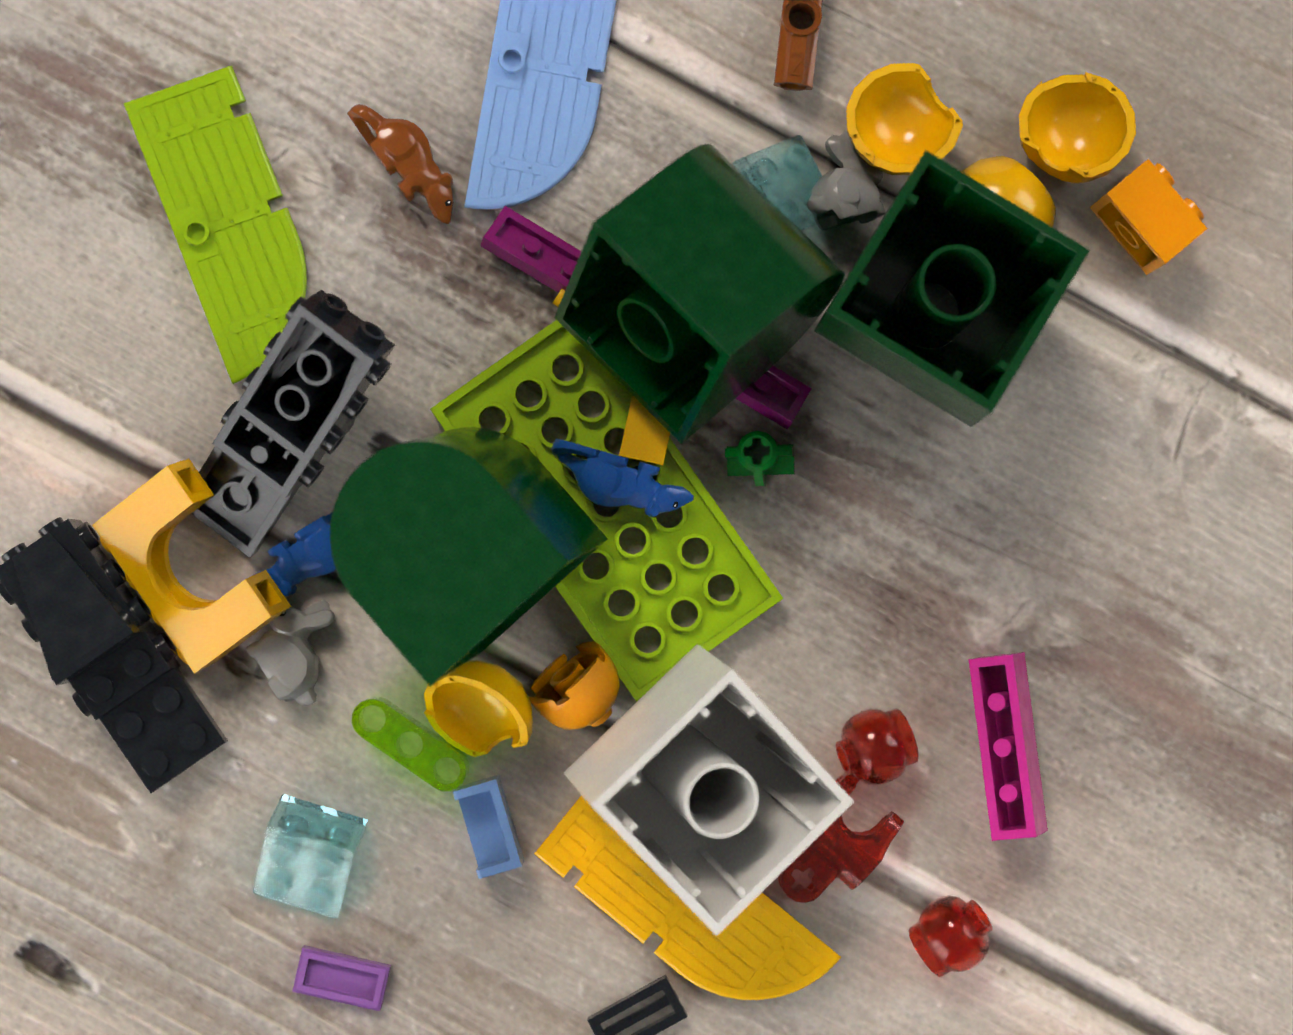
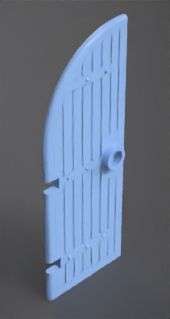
(537, 98)

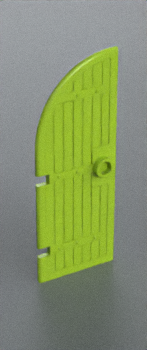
(217, 199)

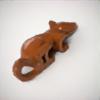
(406, 150)

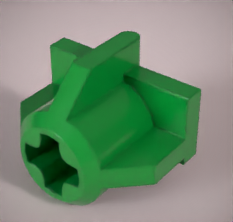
(760, 456)

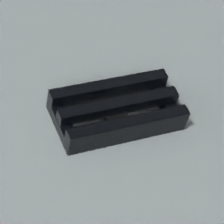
(630, 1000)

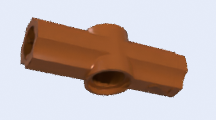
(797, 47)

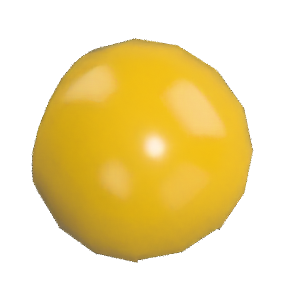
(898, 118)
(1077, 127)
(1015, 184)
(479, 708)

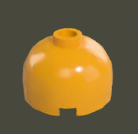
(577, 690)

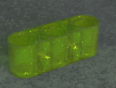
(388, 741)

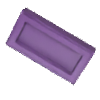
(341, 978)

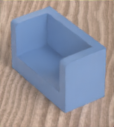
(490, 826)

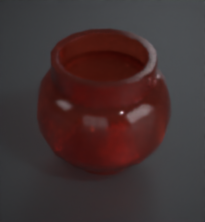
(877, 746)
(951, 935)

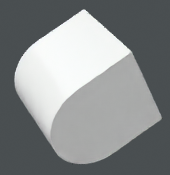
(708, 787)

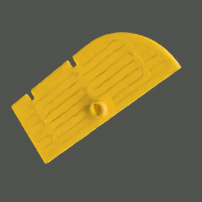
(753, 958)

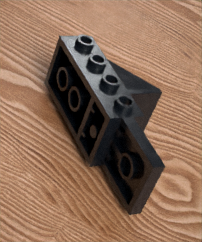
(290, 417)
(108, 650)

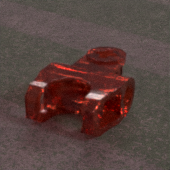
(840, 853)

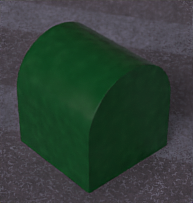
(694, 289)
(951, 290)
(454, 542)

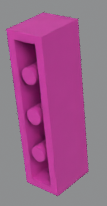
(1008, 746)

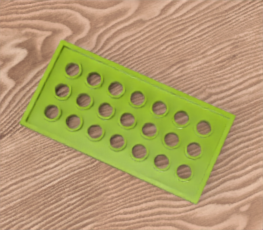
(700, 518)

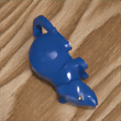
(611, 483)
(304, 559)

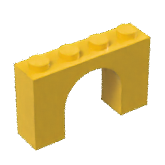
(139, 540)

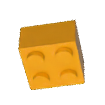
(1149, 216)

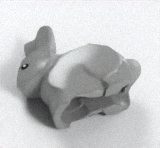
(847, 191)
(287, 654)

